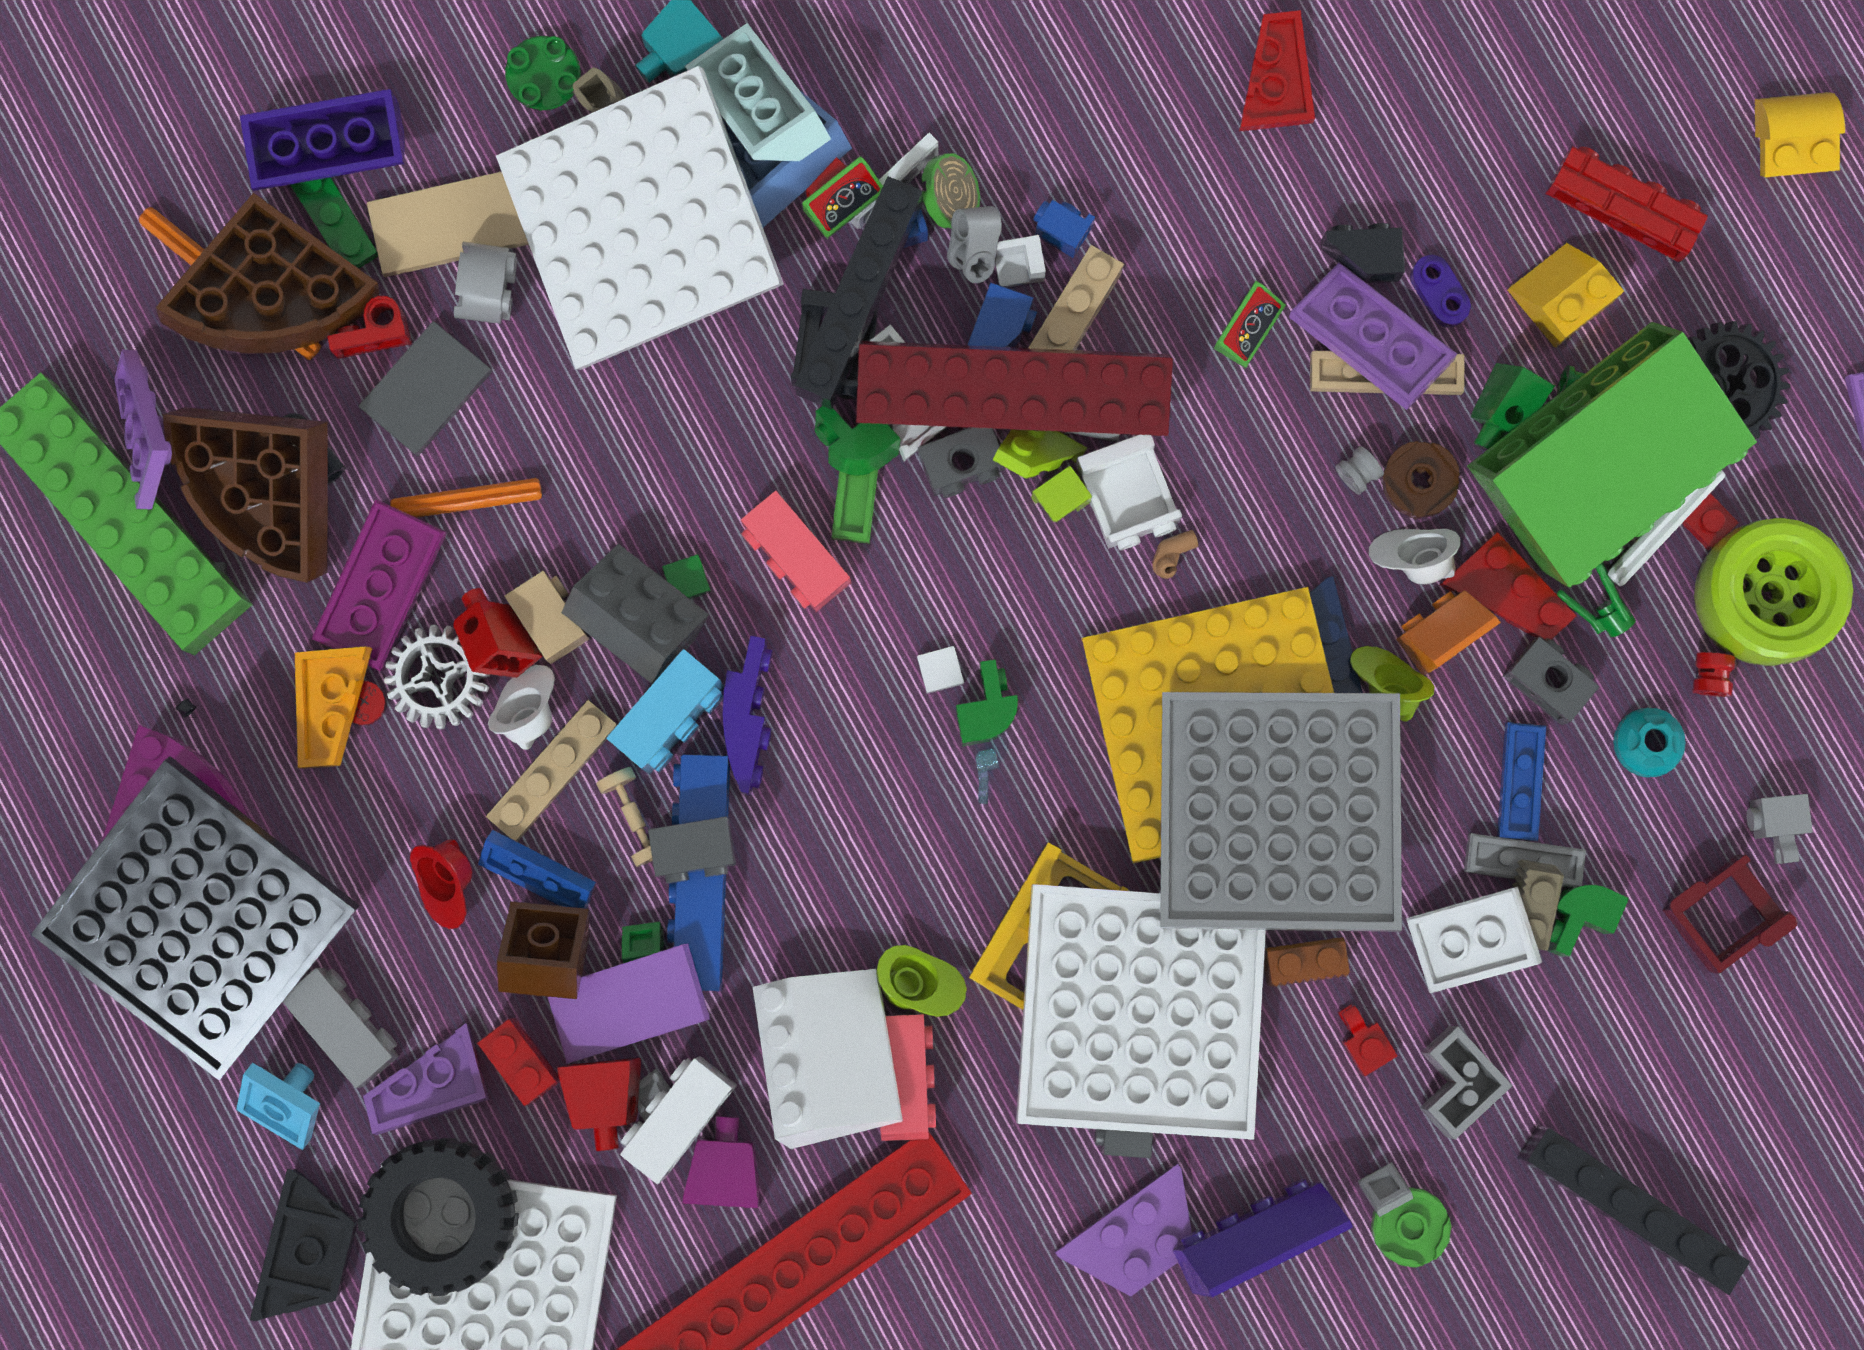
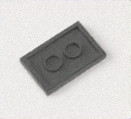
(425, 388)

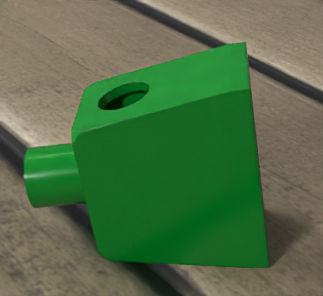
(1507, 401)

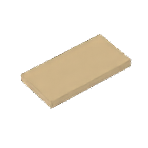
(432, 223)

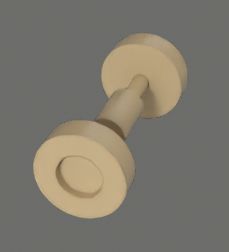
(630, 810)

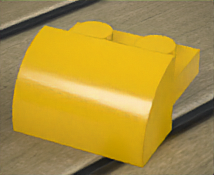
(1799, 133)

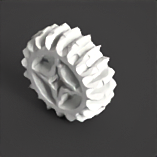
(422, 683)

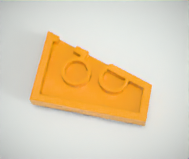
(326, 702)

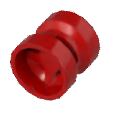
(1714, 674)

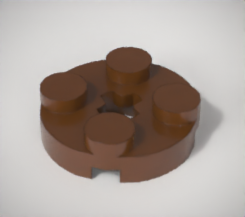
(1442, 483)

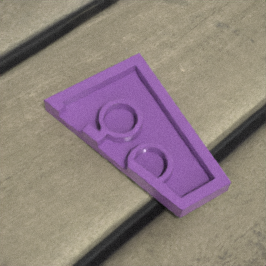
(431, 1086)

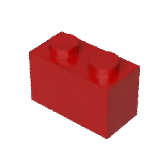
(519, 1061)

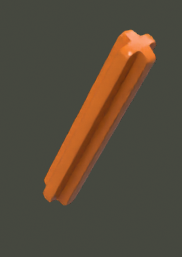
(469, 498)

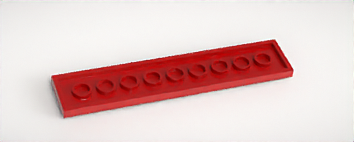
(813, 1254)

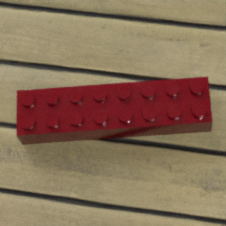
(1014, 388)

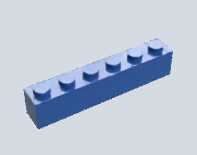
(701, 899)

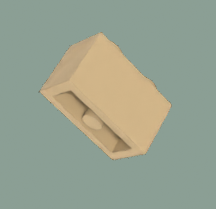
(539, 608)

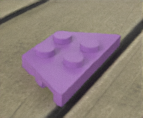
(1136, 1237)

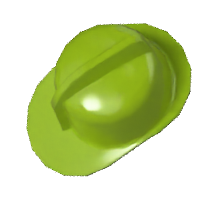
(1392, 675)
(920, 981)

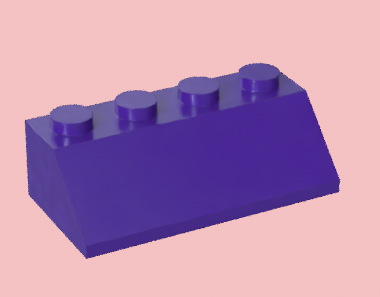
(323, 139)
(1260, 1238)

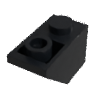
(1369, 253)

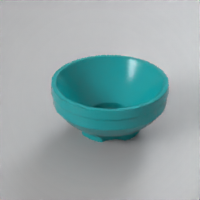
(1631, 746)

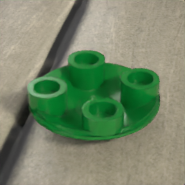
(542, 72)

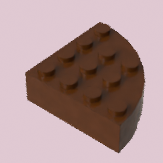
(265, 287)
(257, 485)

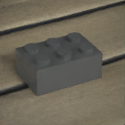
(634, 613)

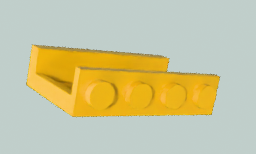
(1014, 927)

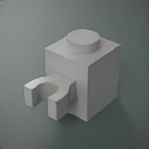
(1781, 819)

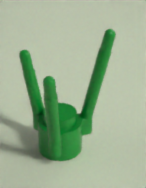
(1613, 613)

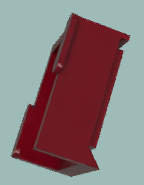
(1768, 932)

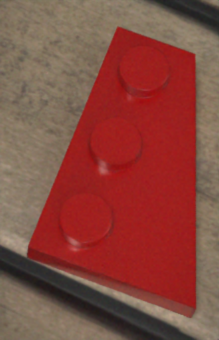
(1279, 76)
(1511, 589)

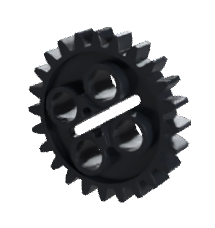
(1755, 402)

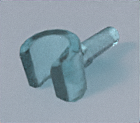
(985, 761)

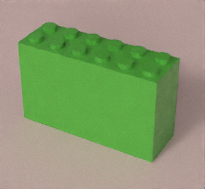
(1613, 453)

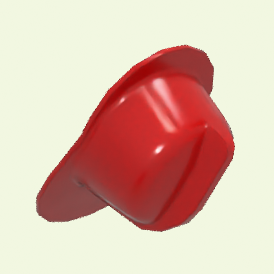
(441, 879)

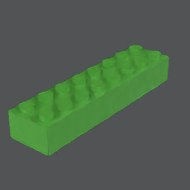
(96, 496)

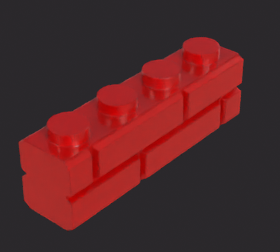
(1626, 203)

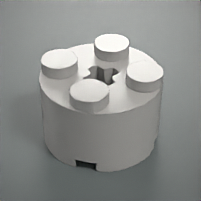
(483, 283)

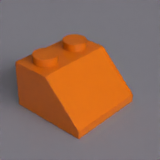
(1446, 631)

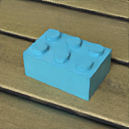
(667, 713)

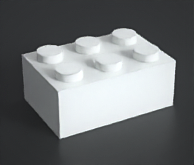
(676, 1118)

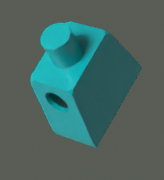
(675, 40)

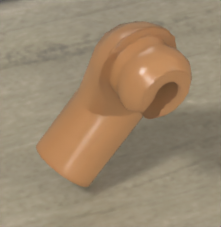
(1169, 551)

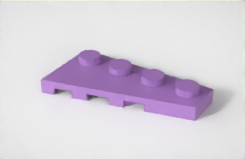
(142, 427)

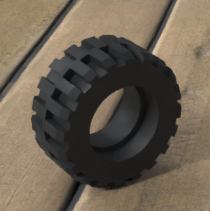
(385, 1225)

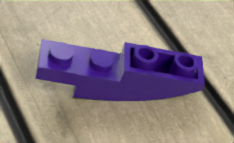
(743, 731)

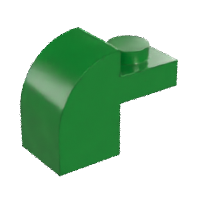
(856, 449)
(988, 718)
(1588, 906)

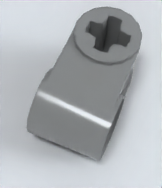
(974, 241)

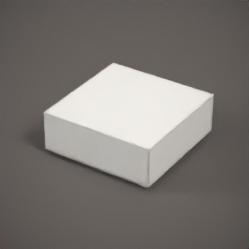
(940, 669)

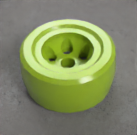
(1729, 612)

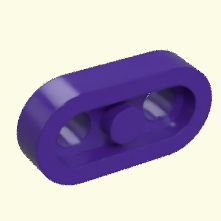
(1437, 291)

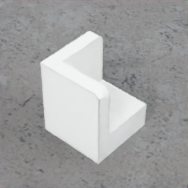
(1019, 261)

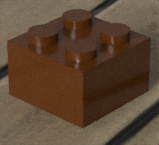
(543, 950)

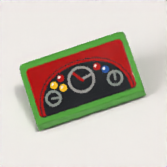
(843, 197)
(1250, 325)

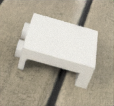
(1128, 492)

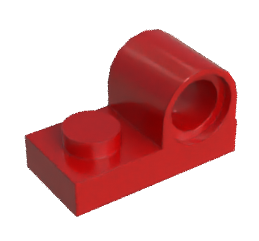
(375, 337)

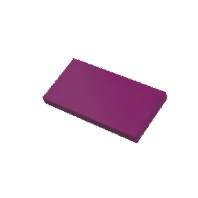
(380, 583)

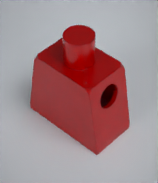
(494, 637)
(602, 1097)

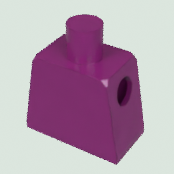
(723, 1169)

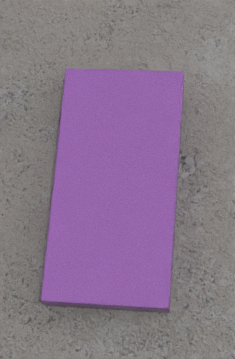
(1373, 335)
(630, 1004)

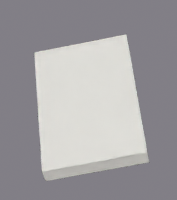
(1474, 940)

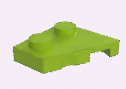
(1036, 451)

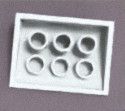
(826, 1056)

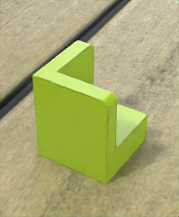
(1062, 495)

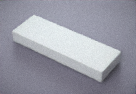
(904, 170)

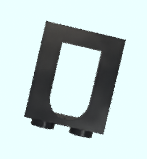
(814, 305)

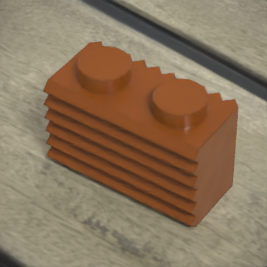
(1306, 962)

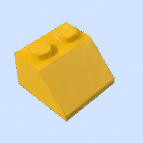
(1565, 292)

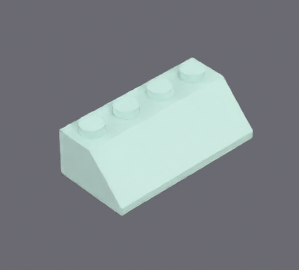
(760, 99)

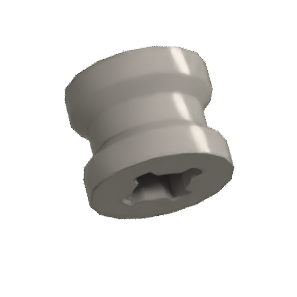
(1359, 470)

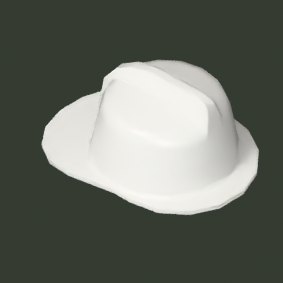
(1420, 554)
(524, 707)

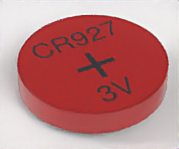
(370, 704)

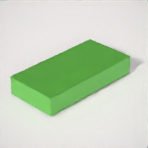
(854, 507)

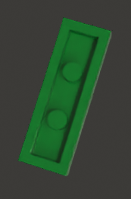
(336, 220)

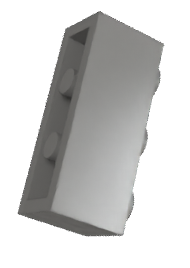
(341, 1026)

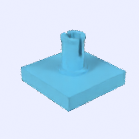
(280, 1103)

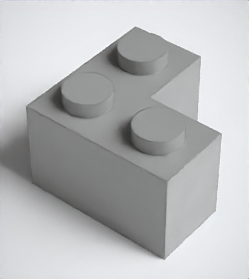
(1470, 1086)

